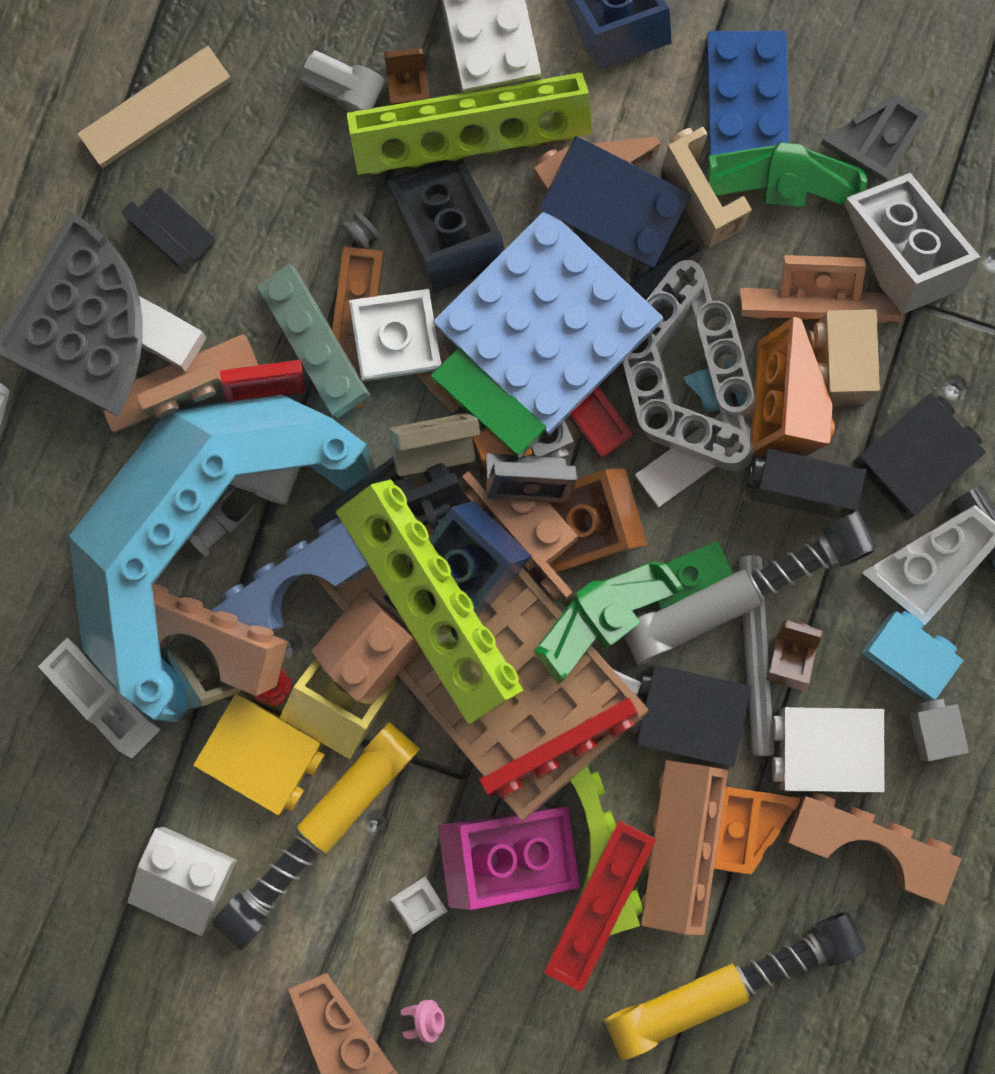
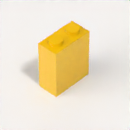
(260, 755)

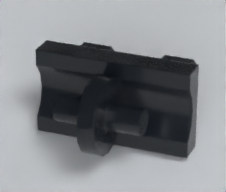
(434, 499)

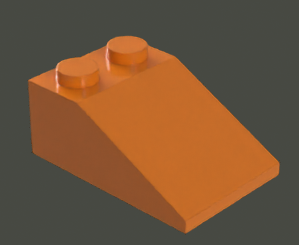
(790, 395)

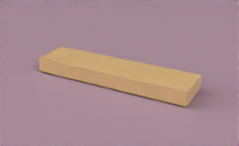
(155, 107)

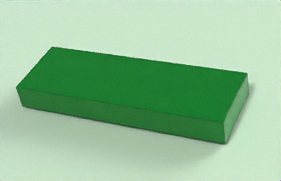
(490, 403)

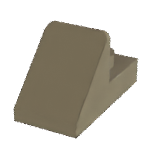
(199, 673)

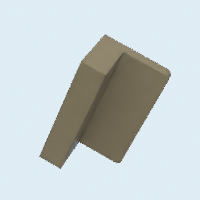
(433, 442)

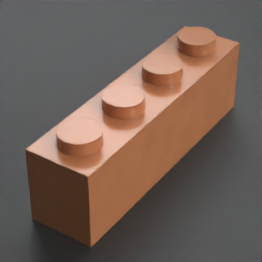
(684, 848)

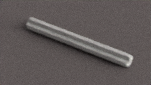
(756, 671)

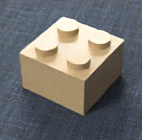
(847, 355)

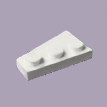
(936, 564)

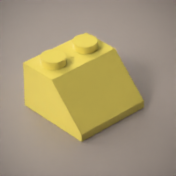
(329, 712)

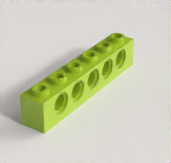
(452, 113)
(409, 592)

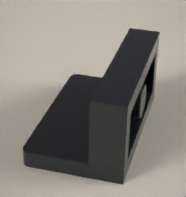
(170, 229)
(529, 478)

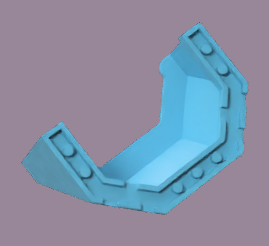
(159, 504)

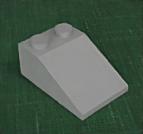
(910, 243)

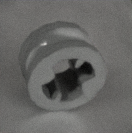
(361, 230)

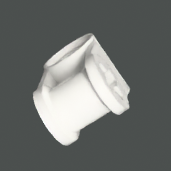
(270, 485)

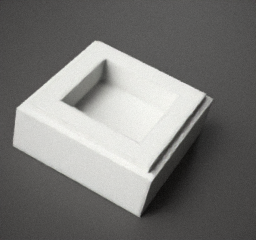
(419, 904)

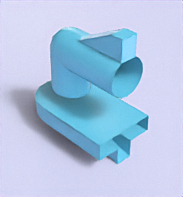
(703, 386)

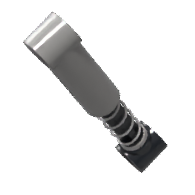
(661, 631)

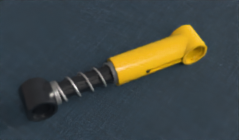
(319, 832)
(646, 1024)

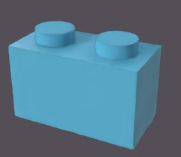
(913, 655)

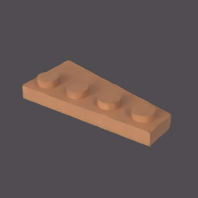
(334, 1030)

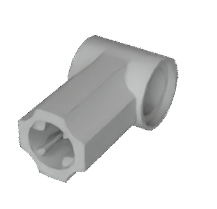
(352, 87)

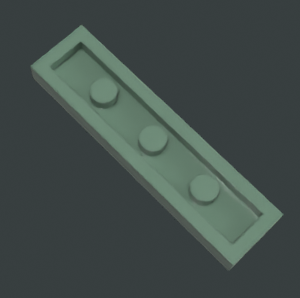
(313, 341)

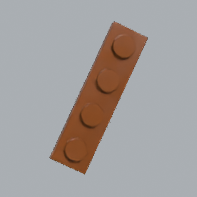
(357, 280)

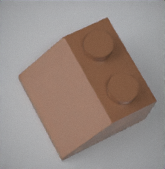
(366, 648)

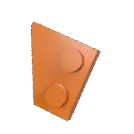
(749, 827)

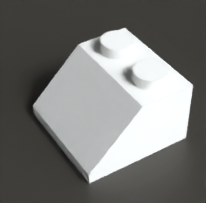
(180, 880)

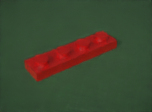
(545, 758)
(599, 906)

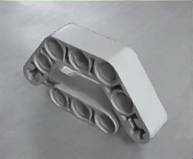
(725, 381)

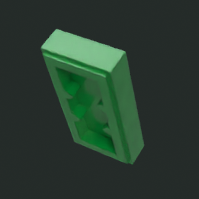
(697, 571)

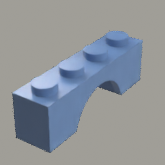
(329, 556)

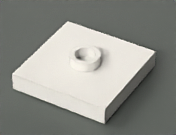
(395, 335)

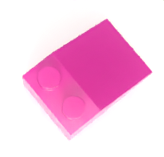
(508, 859)

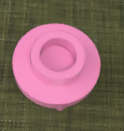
(428, 1021)

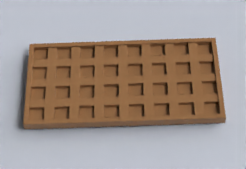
(533, 717)

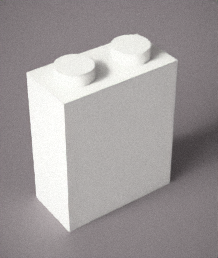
(829, 749)

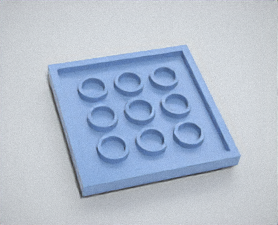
(548, 320)

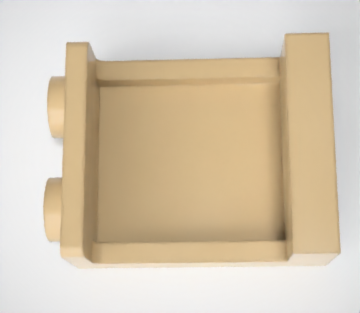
(703, 208)

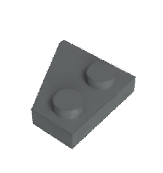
(878, 136)

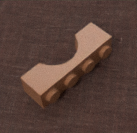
(244, 653)
(919, 867)

